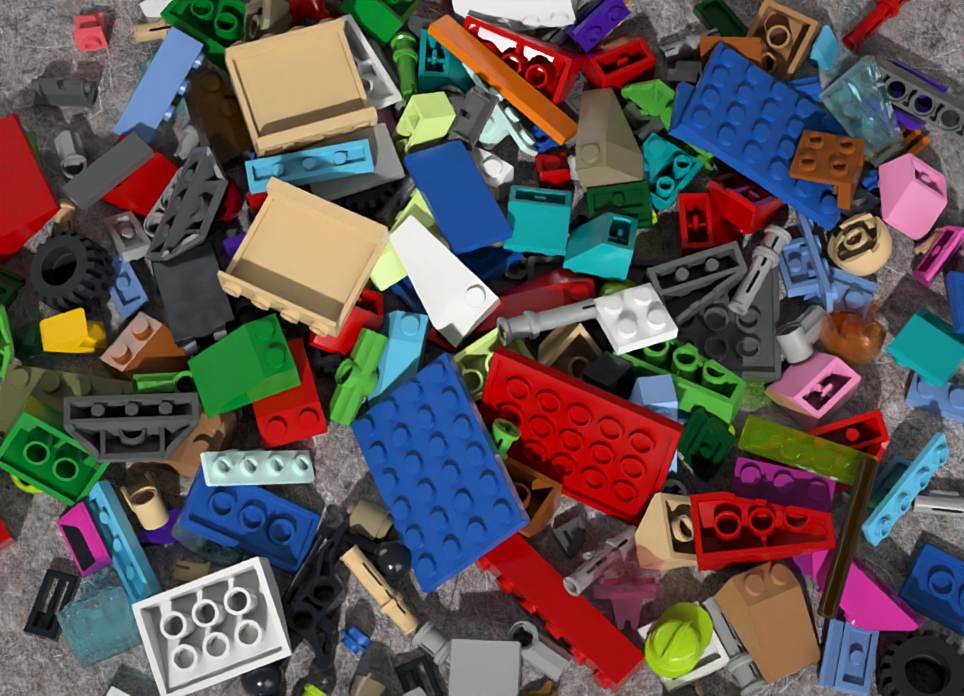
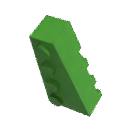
(694, 378)

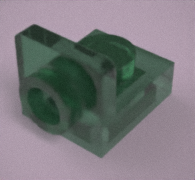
(28, 339)

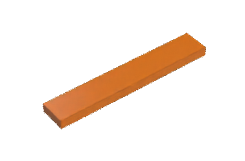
(503, 79)

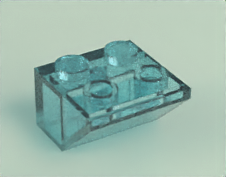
(100, 626)

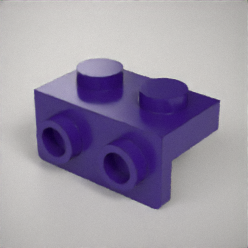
(596, 22)

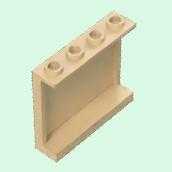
(298, 87)
(305, 258)

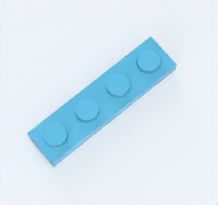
(311, 165)
(121, 542)

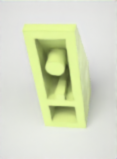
(422, 123)

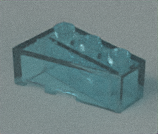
(865, 110)

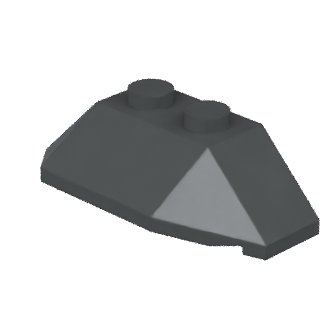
(190, 207)
(131, 425)

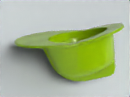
(678, 640)

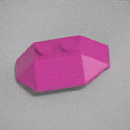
(866, 597)

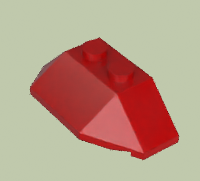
(744, 202)
(861, 432)

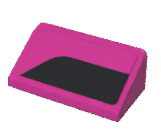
(939, 255)
(84, 540)

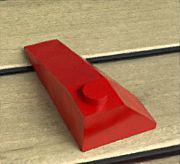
(541, 63)
(541, 294)
(748, 531)

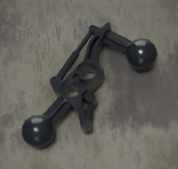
(389, 558)

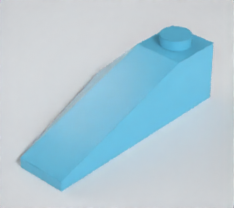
(403, 353)

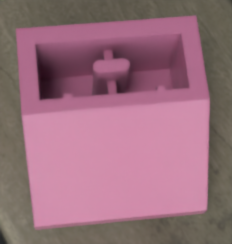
(911, 195)
(814, 389)

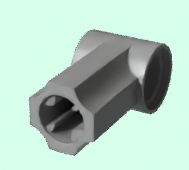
(71, 154)
(799, 335)
(542, 652)

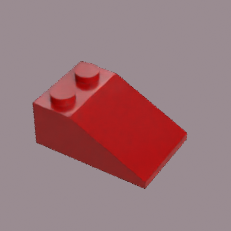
(294, 412)

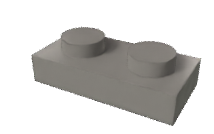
(127, 235)

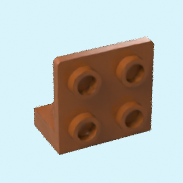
(830, 161)

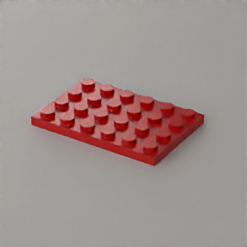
(582, 436)

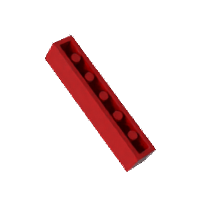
(565, 617)

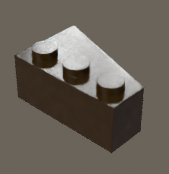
(218, 118)

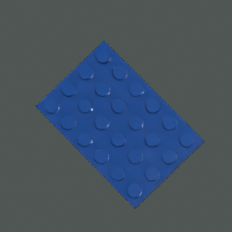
(757, 128)
(439, 473)

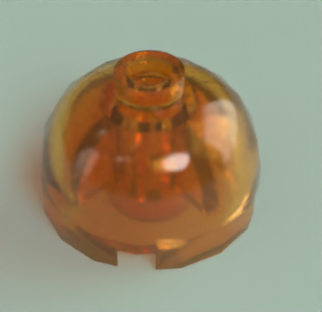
(851, 338)

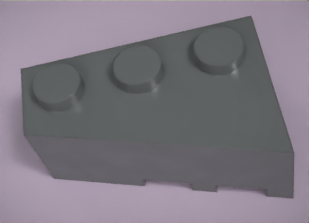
(696, 280)

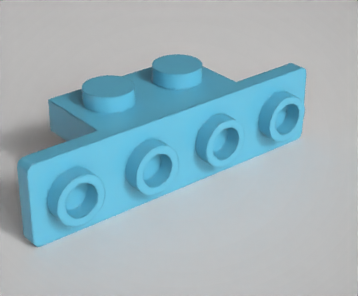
(899, 486)

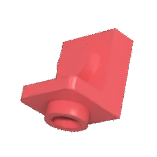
(90, 32)

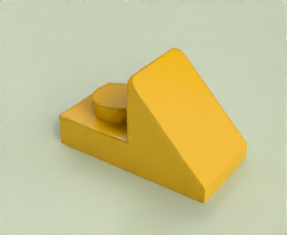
(73, 334)

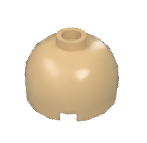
(861, 245)

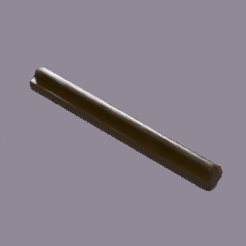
(848, 538)

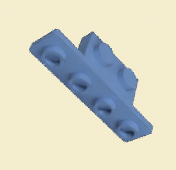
(803, 268)

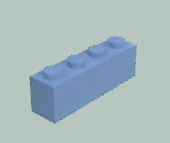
(159, 86)

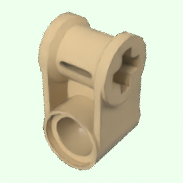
(146, 502)

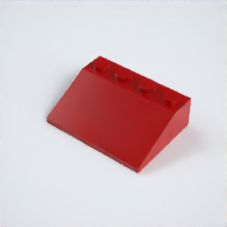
(25, 192)

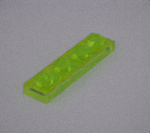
(801, 450)

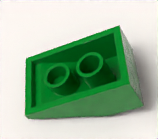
(210, 22)
(244, 367)

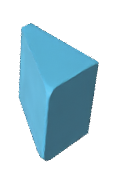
(824, 49)

